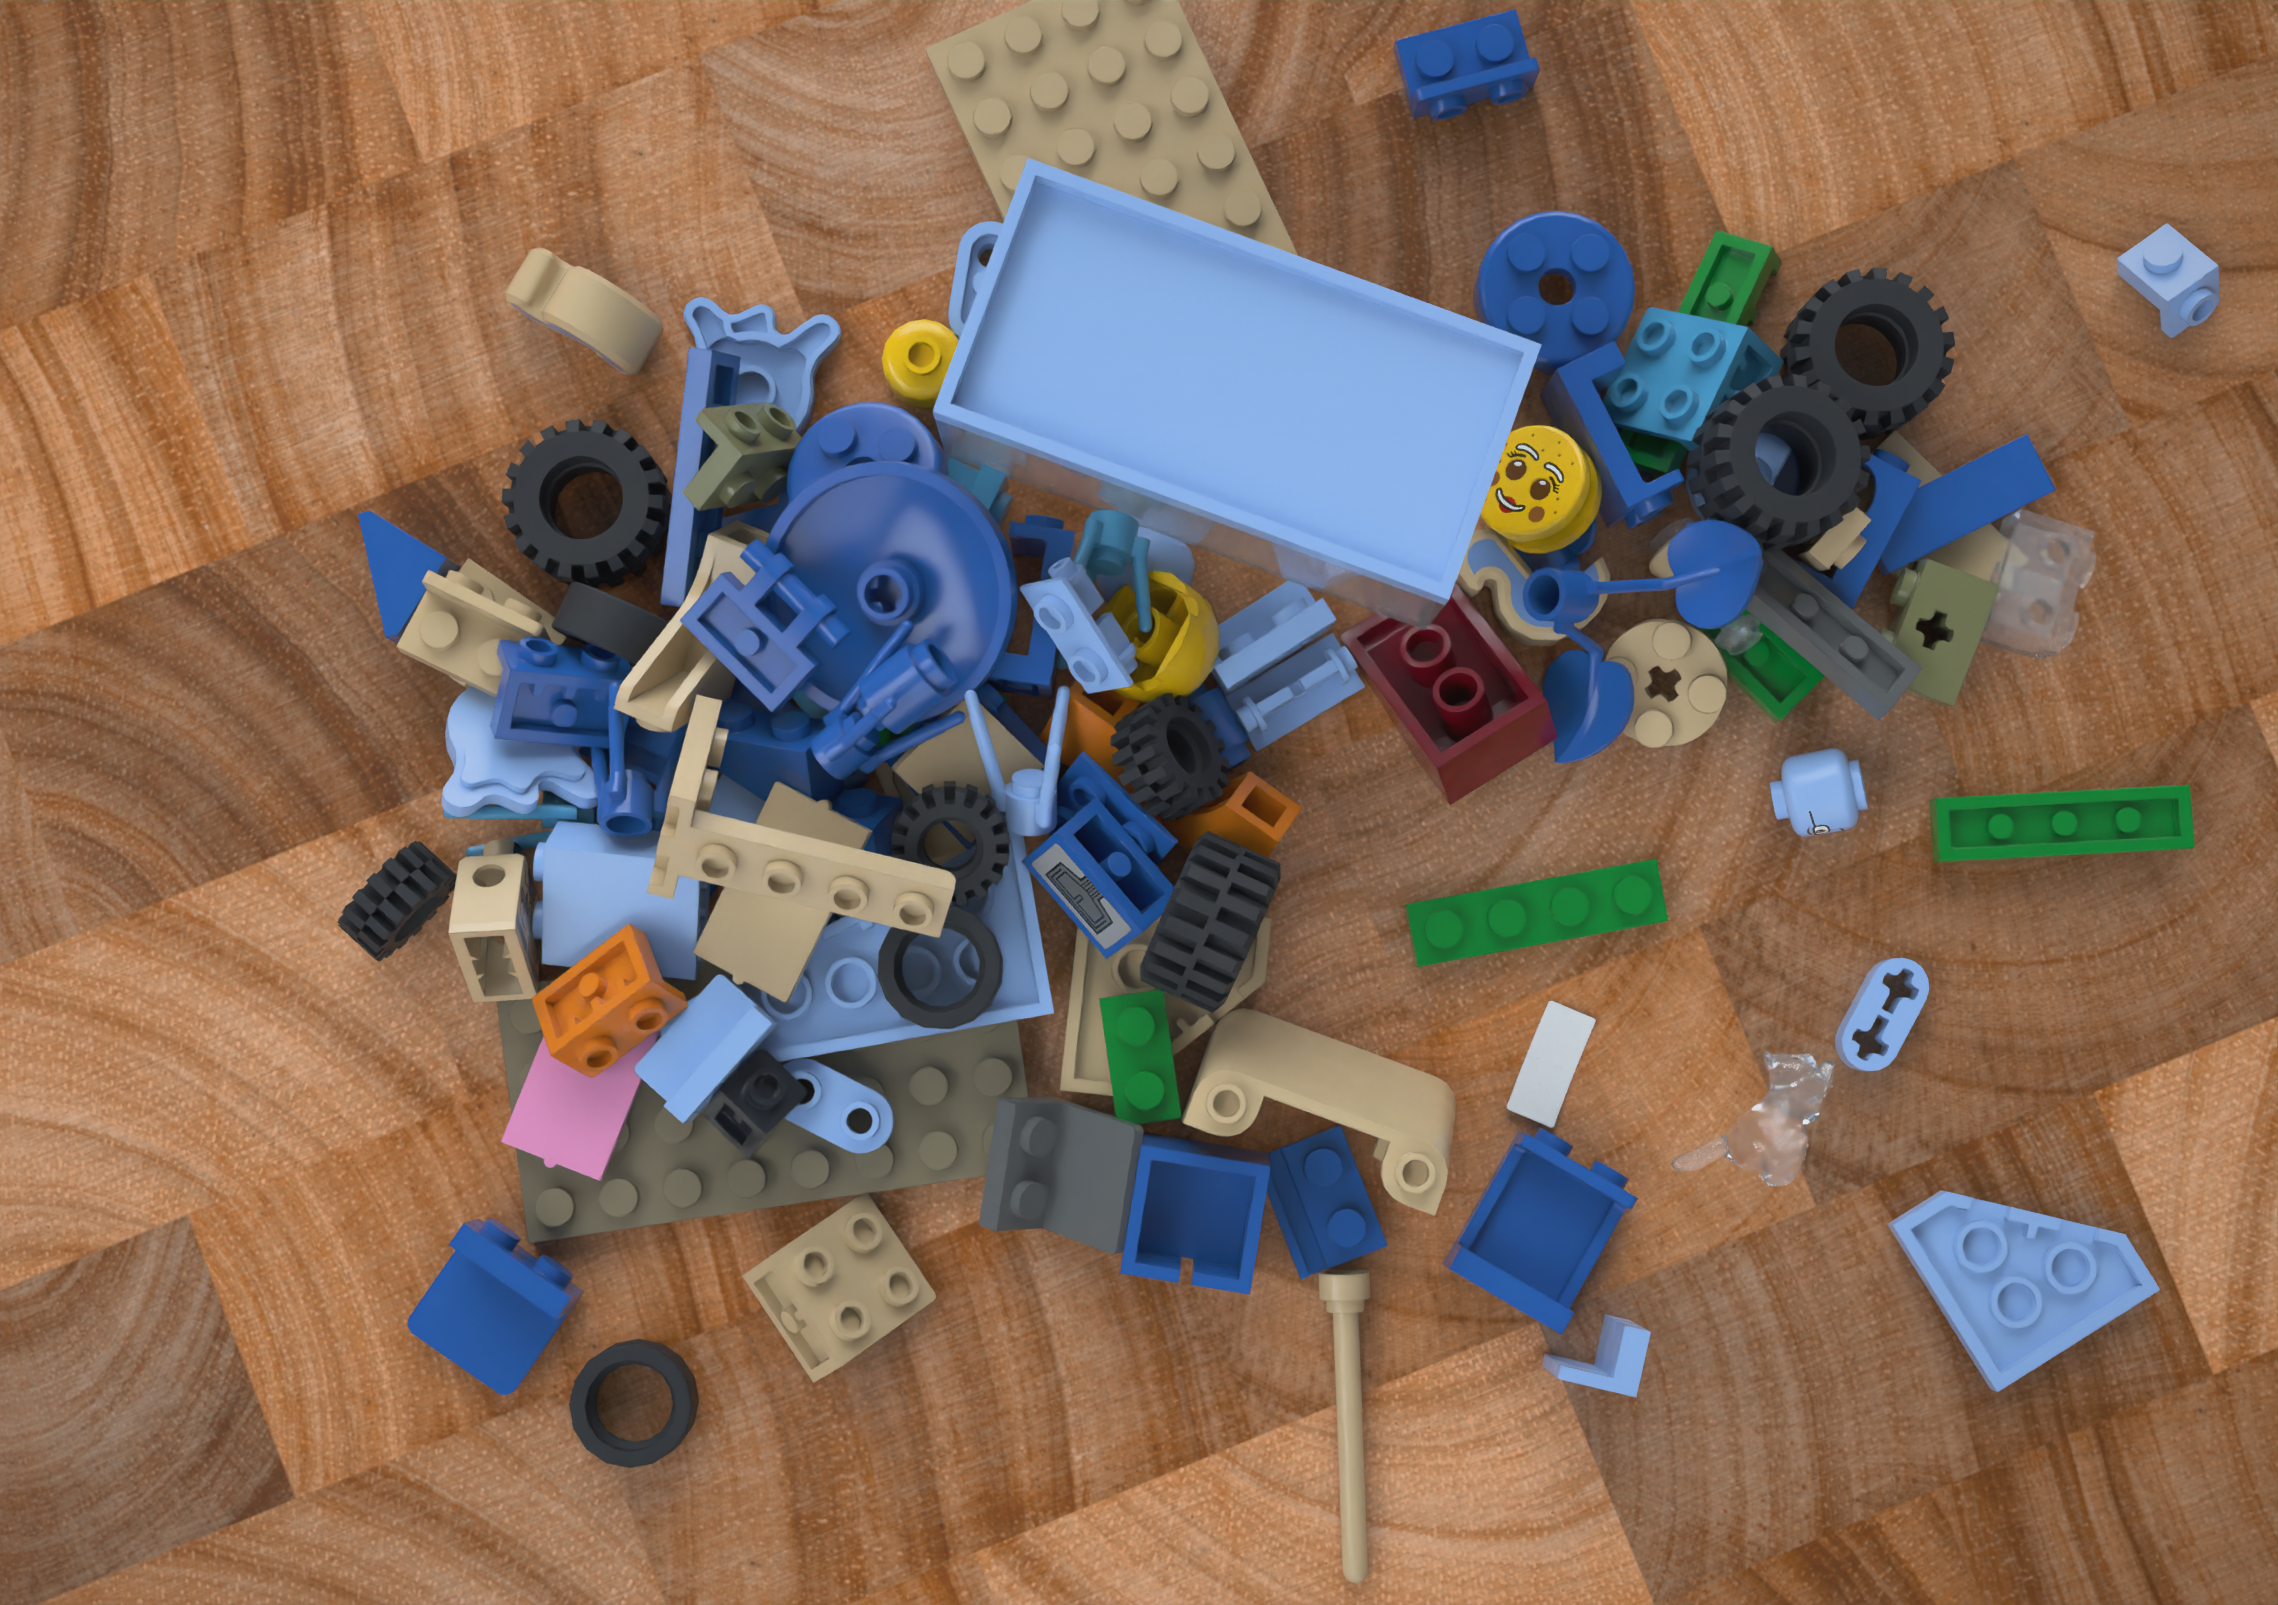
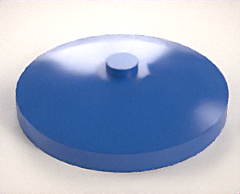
(893, 549)

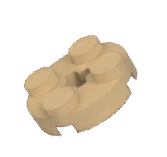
(1700, 691)

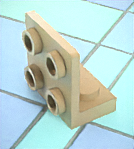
(840, 1287)

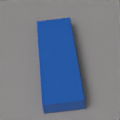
(1967, 501)

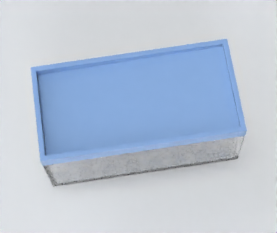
(1232, 395)

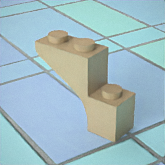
(677, 664)

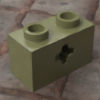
(1960, 614)

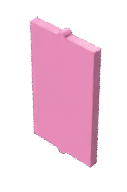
(573, 1116)

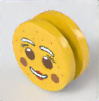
(1542, 490)

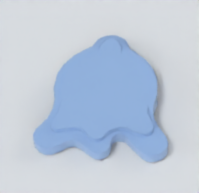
(772, 364)
(506, 770)

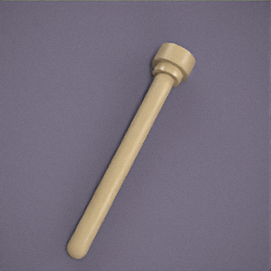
(1344, 1297)

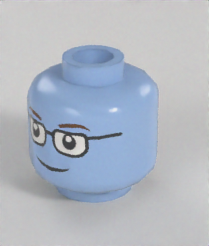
(1819, 792)

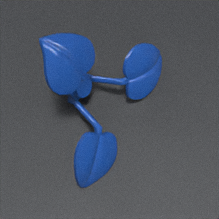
(1593, 698)

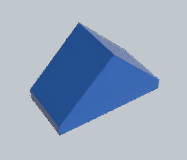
(397, 570)

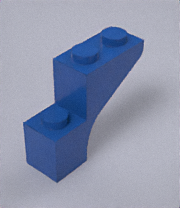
(777, 747)

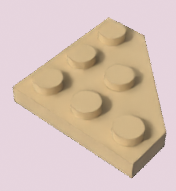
(1095, 977)

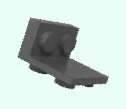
(1061, 1171)

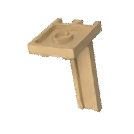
(779, 861)

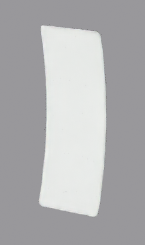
(1550, 1063)

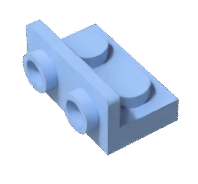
(1268, 634)

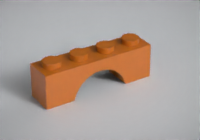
(1246, 812)

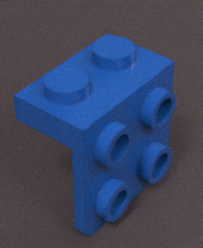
(494, 1305)

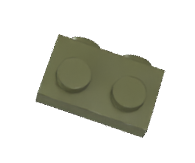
(750, 456)

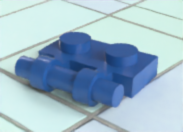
(752, 639)

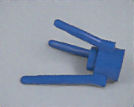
(851, 738)
(625, 796)

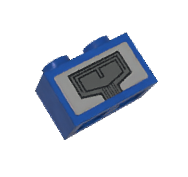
(1100, 878)

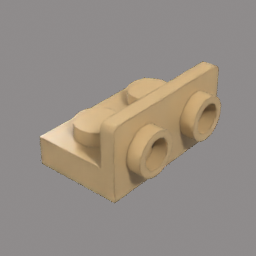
(461, 630)

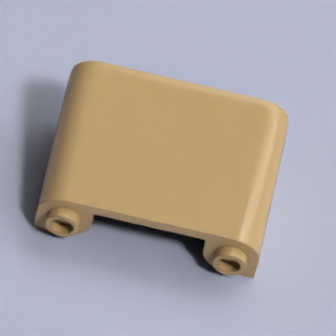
(1268, 1057)

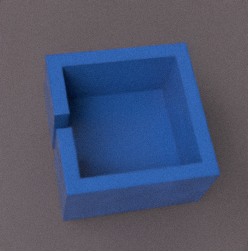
(1199, 1206)

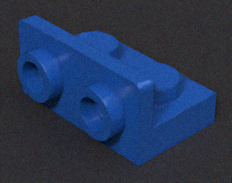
(1465, 66)
(555, 693)

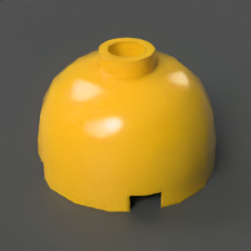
(1178, 647)

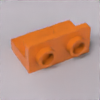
(606, 1004)

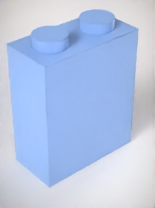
(599, 886)

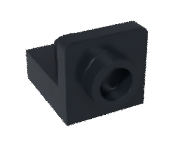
(754, 1102)

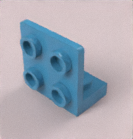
(1682, 371)

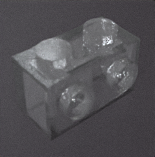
(2039, 576)

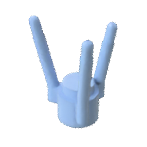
(1032, 793)

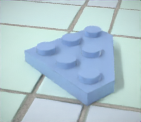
(2018, 1279)

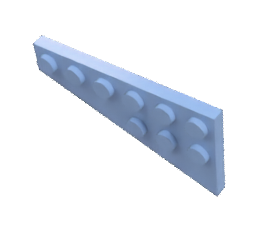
(841, 997)

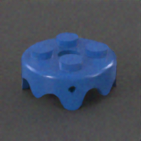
(1563, 245)
(858, 436)

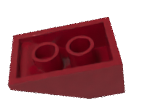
(1453, 694)

